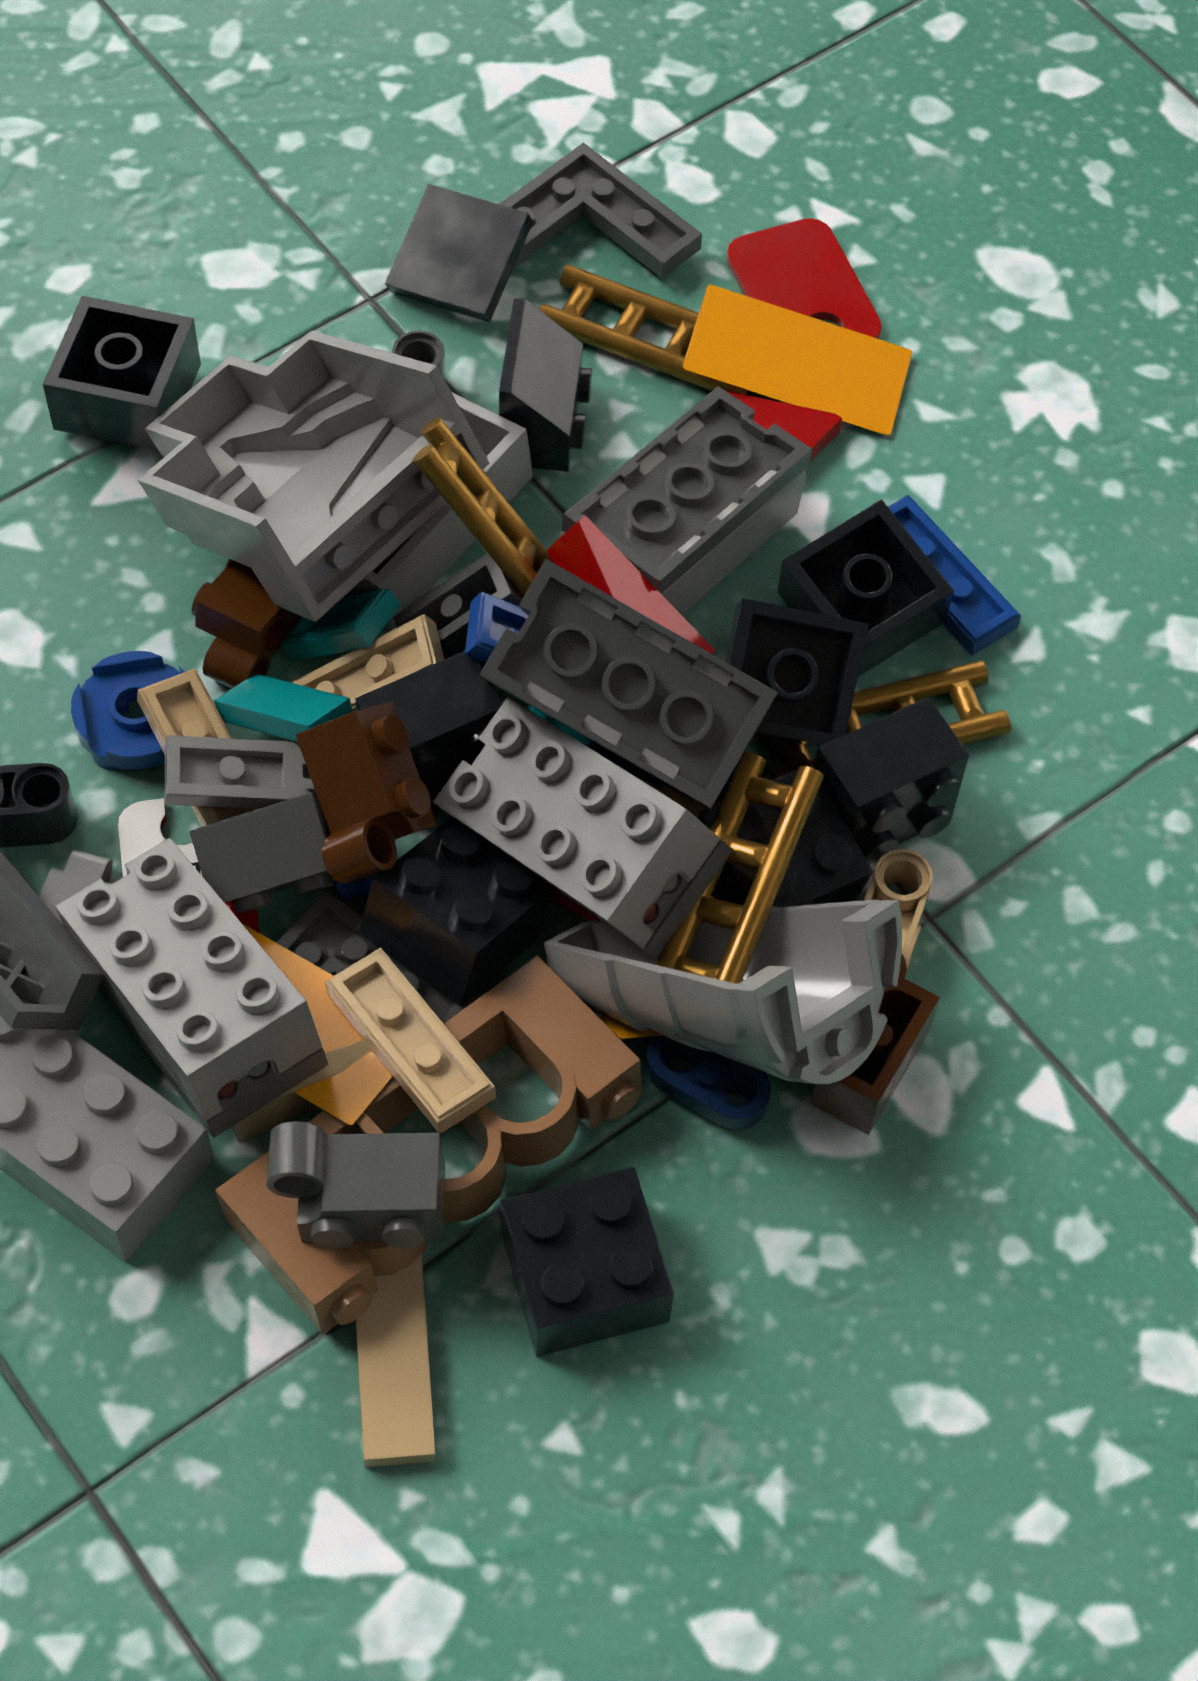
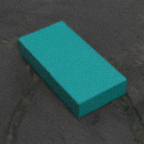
(345, 627)
(279, 706)

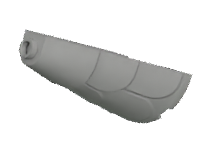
(798, 1012)

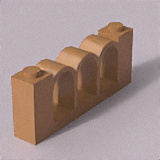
(552, 1035)

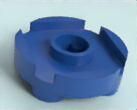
(104, 696)

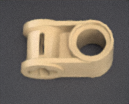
(915, 872)

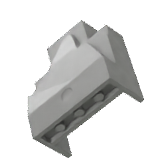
(304, 464)

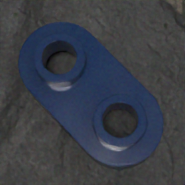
(709, 1082)

